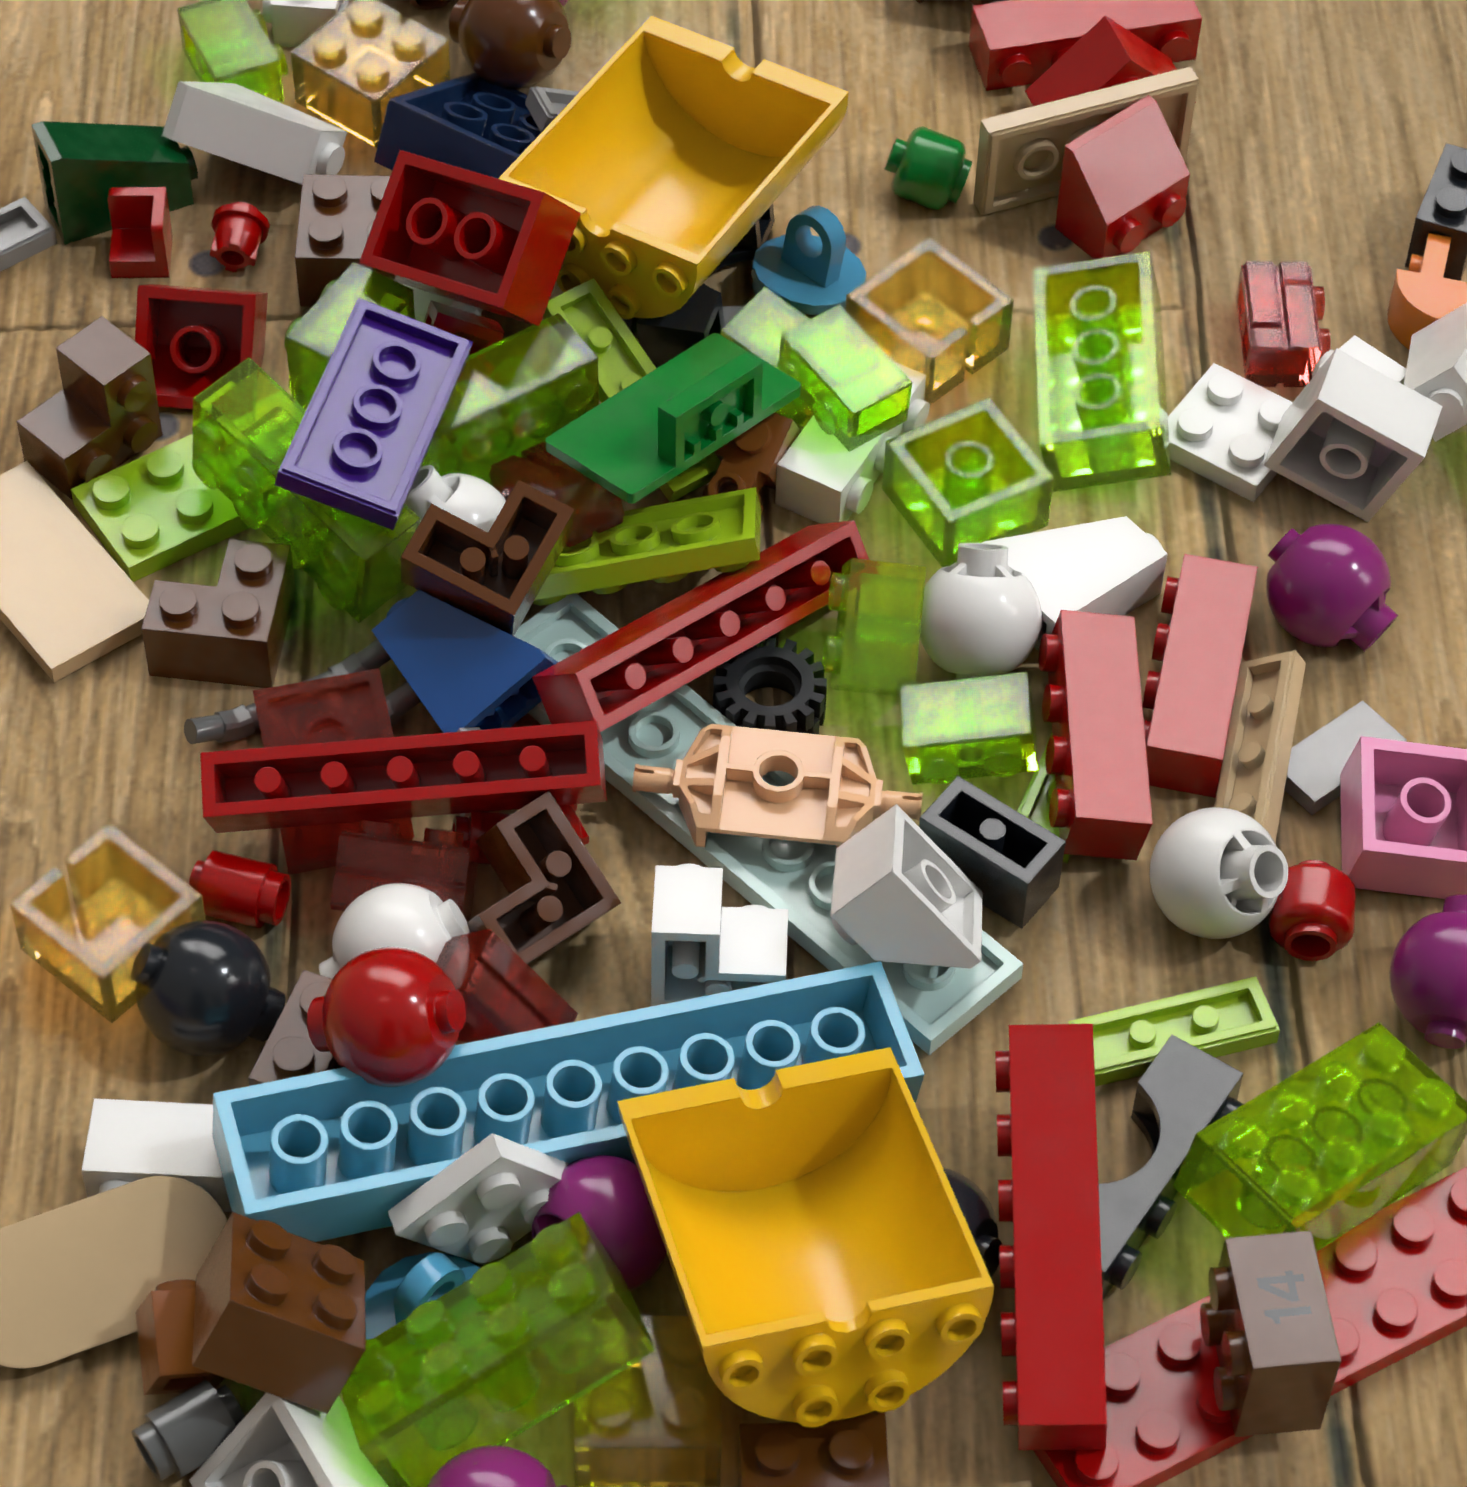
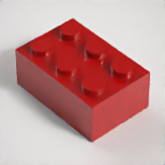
(470, 237)

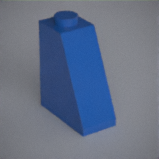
(461, 664)

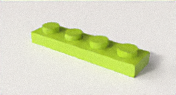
(619, 363)

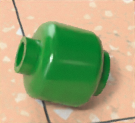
(928, 168)

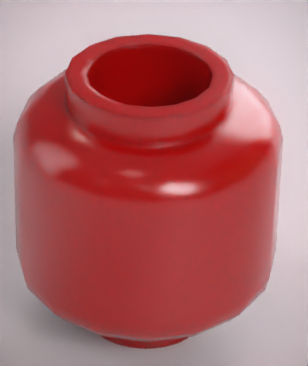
(1314, 911)

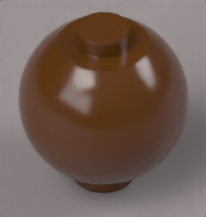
(511, 40)

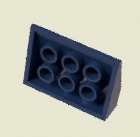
(459, 124)

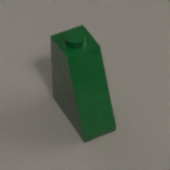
(88, 159)

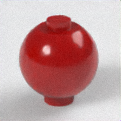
(388, 1017)

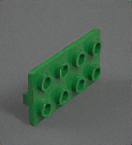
(672, 417)

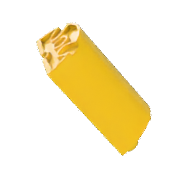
(673, 162)
(811, 1236)

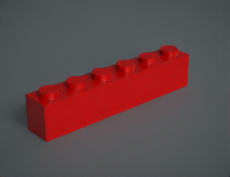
(698, 629)
(402, 776)
(1055, 1239)

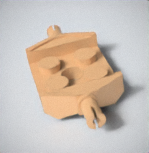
(725, 792)

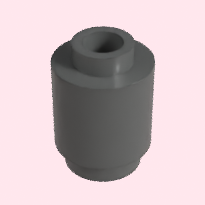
(187, 1429)

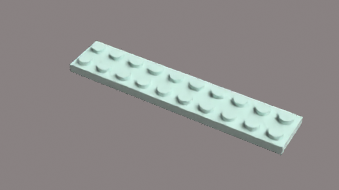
(765, 870)

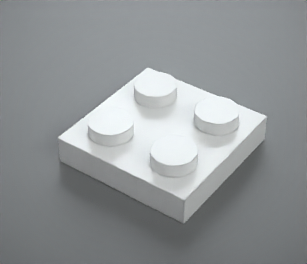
(1227, 431)
(479, 1200)

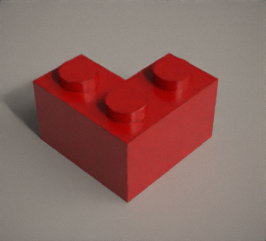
(1099, 60)

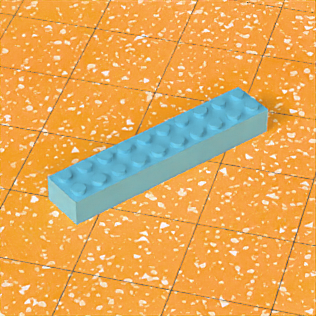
(339, 1153)

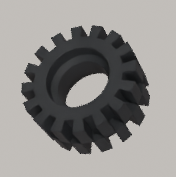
(775, 669)

